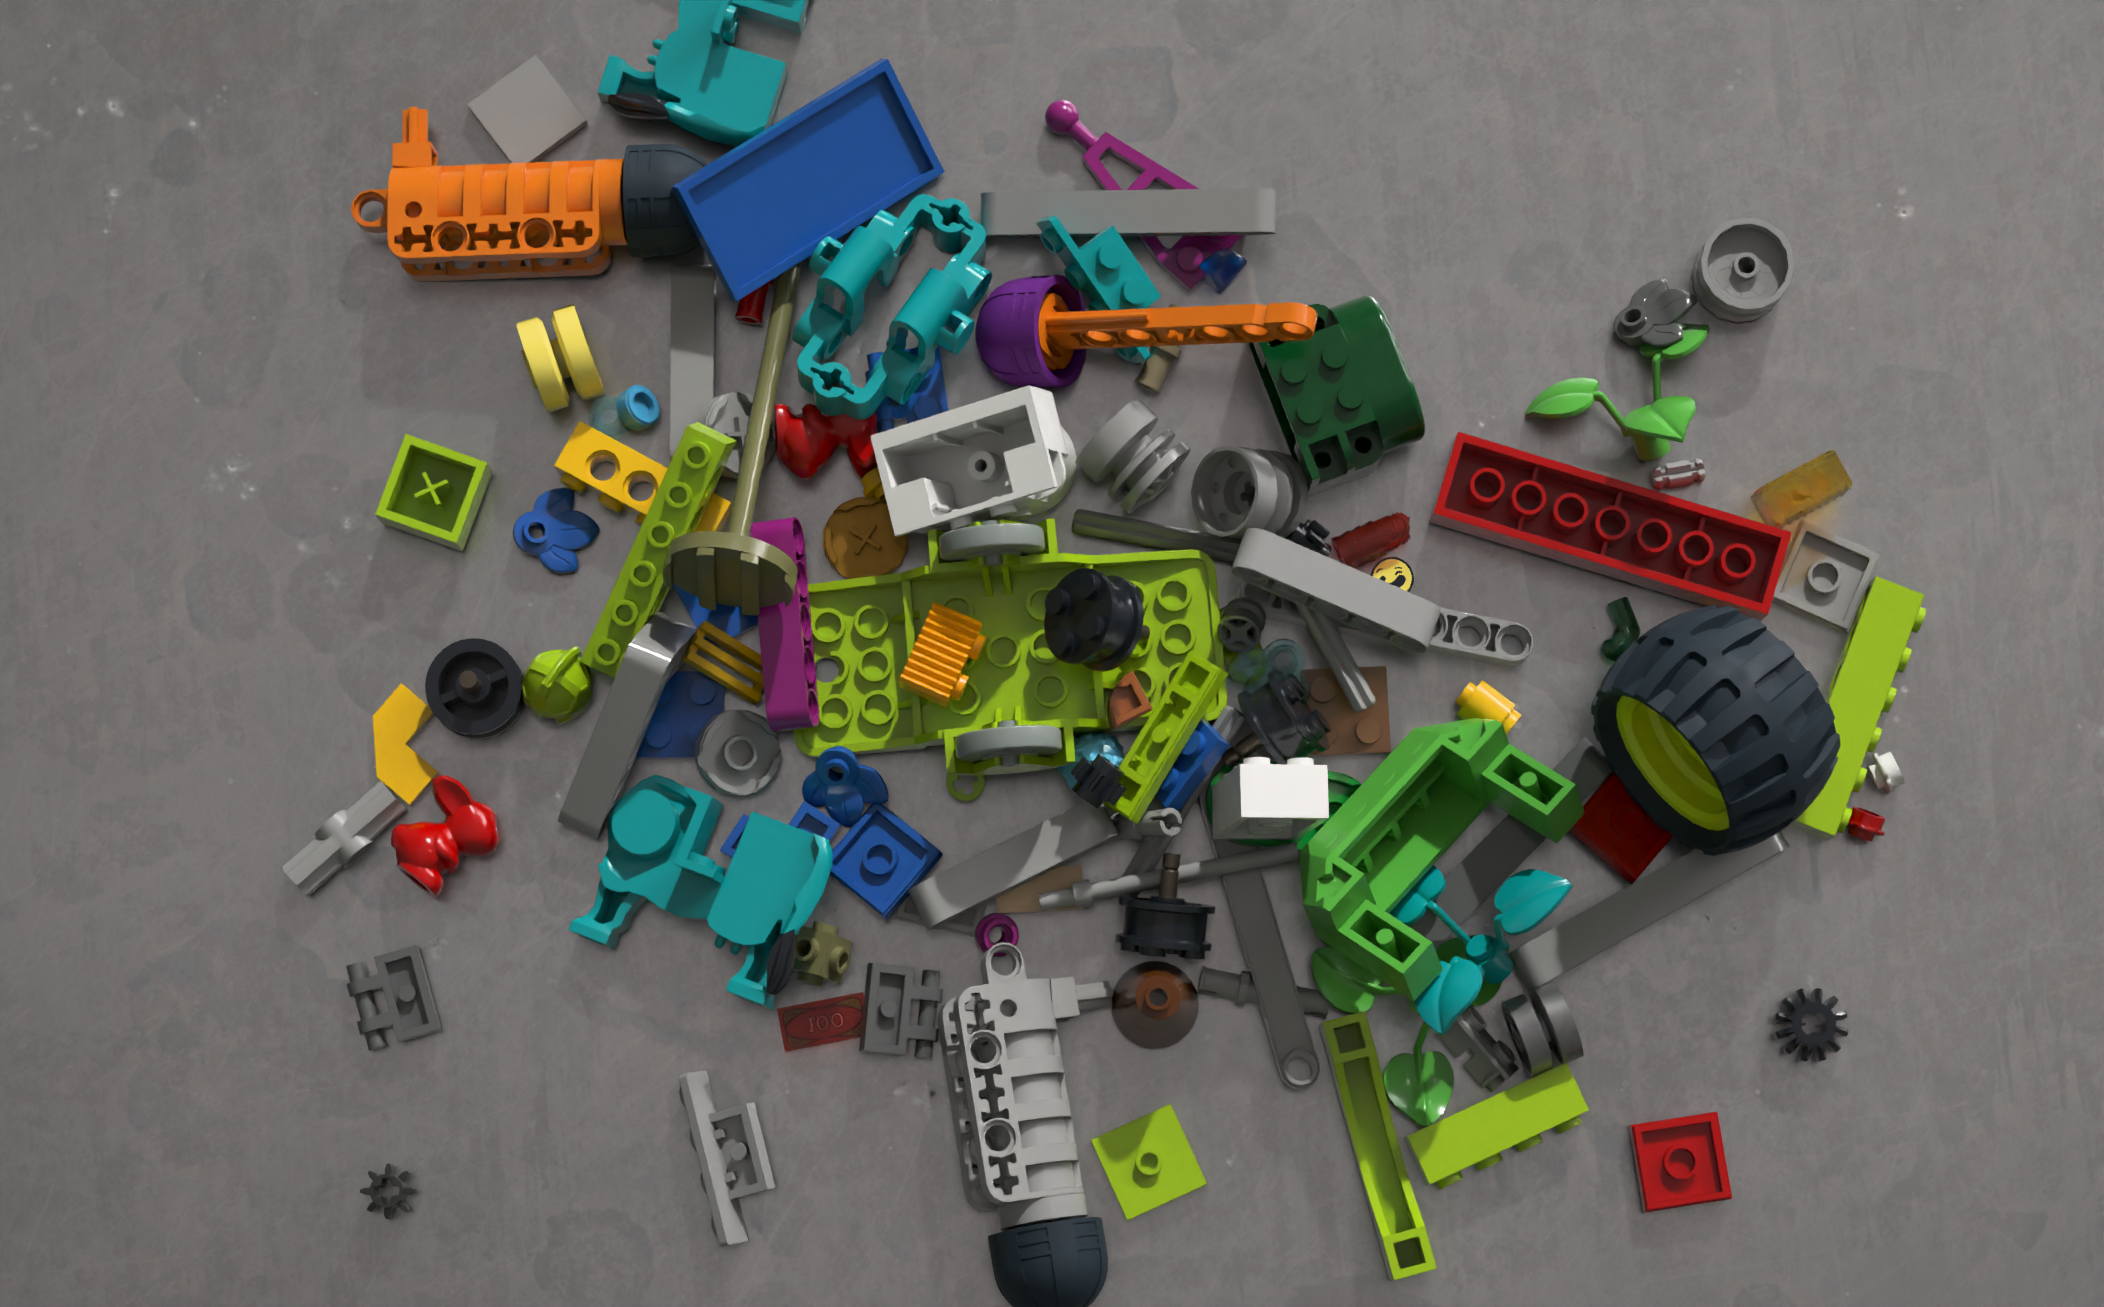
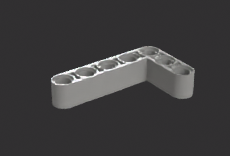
(637, 687)

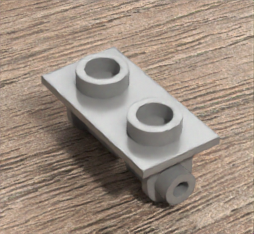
(1490, 1056)

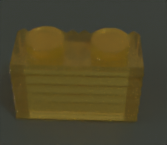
(1802, 490)

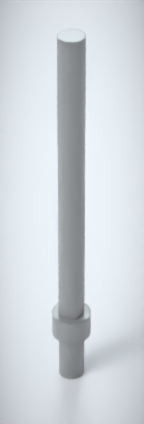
(1084, 893)

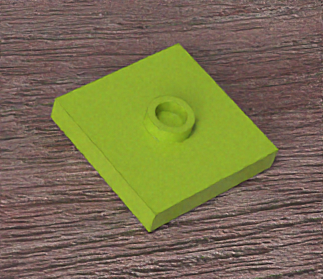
(1148, 1162)

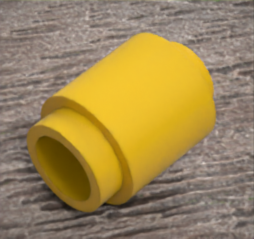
(1486, 703)

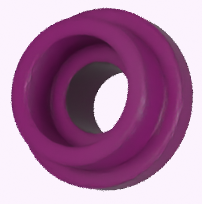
(987, 923)

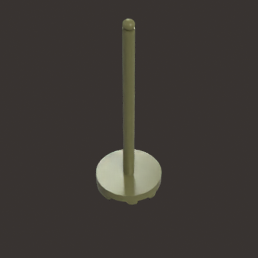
(730, 564)

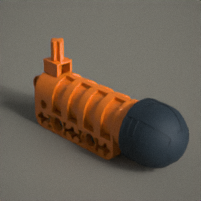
(527, 210)

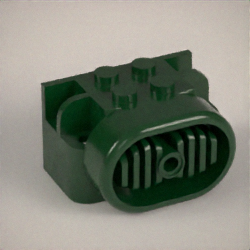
(1340, 393)

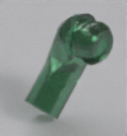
(1626, 629)

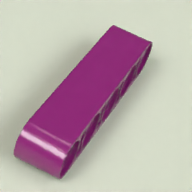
(788, 638)

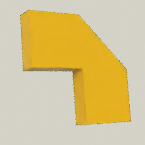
(394, 728)

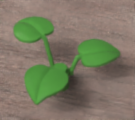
(1648, 426)
(1414, 1082)

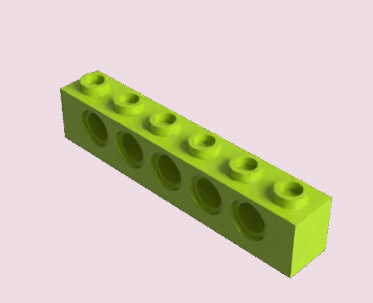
(673, 513)

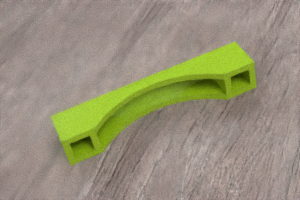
(1376, 1146)

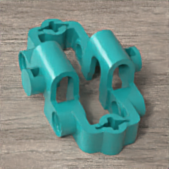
(937, 302)

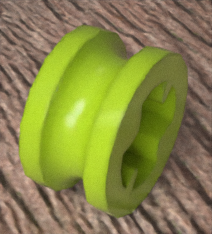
(978, 787)

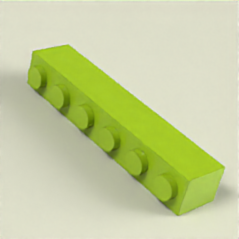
(1860, 693)

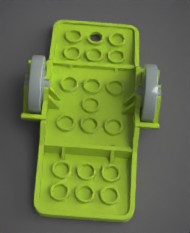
(1018, 695)

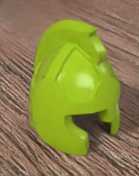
(558, 685)

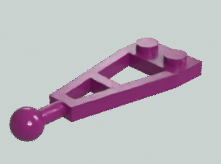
(1189, 251)

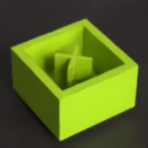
(433, 492)

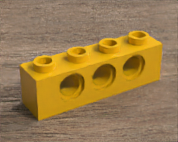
(590, 447)

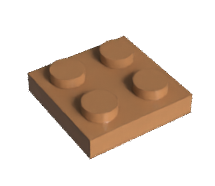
(1351, 731)

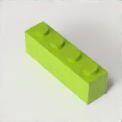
(1497, 1124)

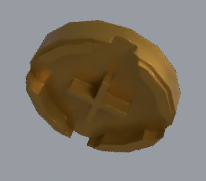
(862, 539)

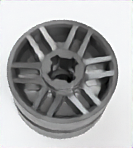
(1542, 1029)

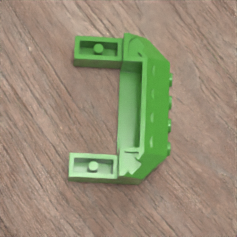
(1401, 827)

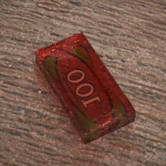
(821, 1022)

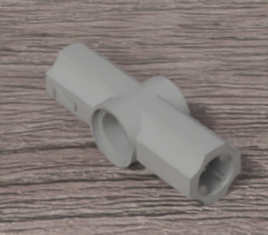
(343, 838)

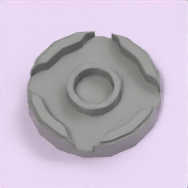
(737, 752)

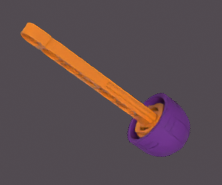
(1040, 331)

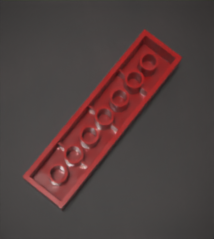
(1609, 526)

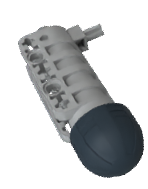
(1046, 1245)

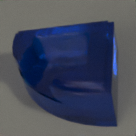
(1221, 268)

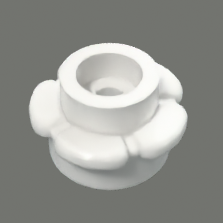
(1885, 772)

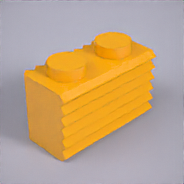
(942, 655)

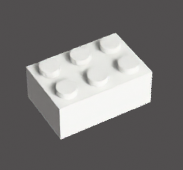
(1270, 800)

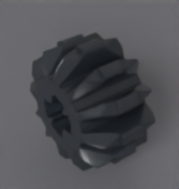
(1812, 1041)

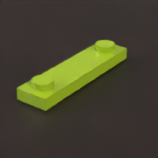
(1166, 733)

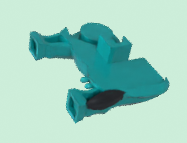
(703, 81)
(760, 903)

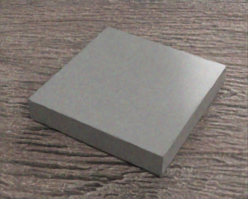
(527, 113)
(1824, 576)

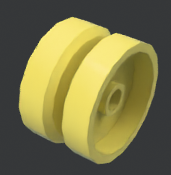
(559, 358)

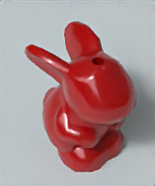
(811, 437)
(432, 848)

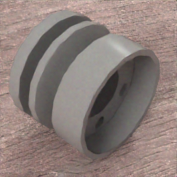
(1133, 456)
(1249, 489)

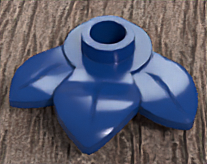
(561, 529)
(846, 791)

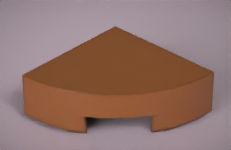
(1127, 702)

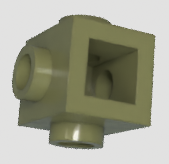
(821, 954)

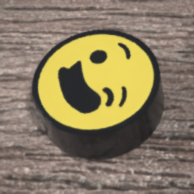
(1395, 572)

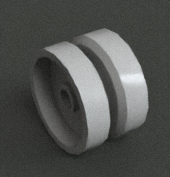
(1766, 266)

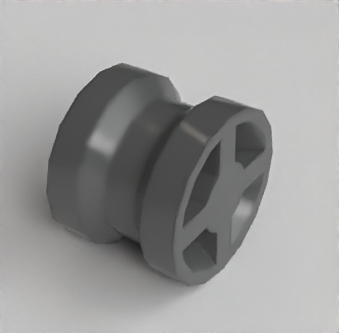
(1242, 636)

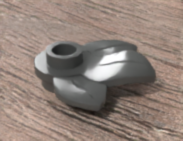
(1654, 315)

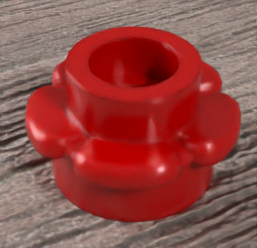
(1865, 824)

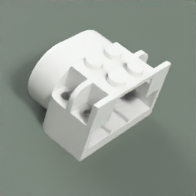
(976, 463)

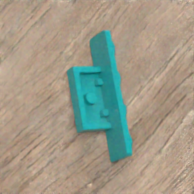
(1104, 273)

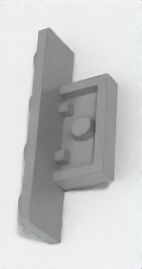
(729, 1155)

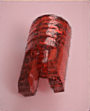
(1371, 540)

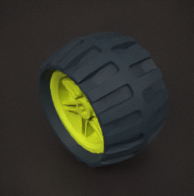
(1716, 729)

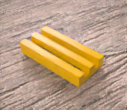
(732, 645)

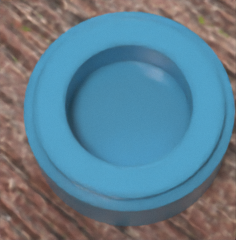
(637, 407)

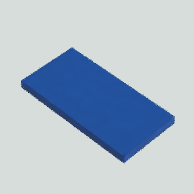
(808, 179)

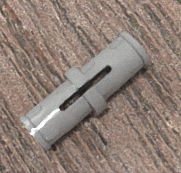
(1151, 825)

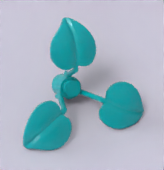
(1522, 903)

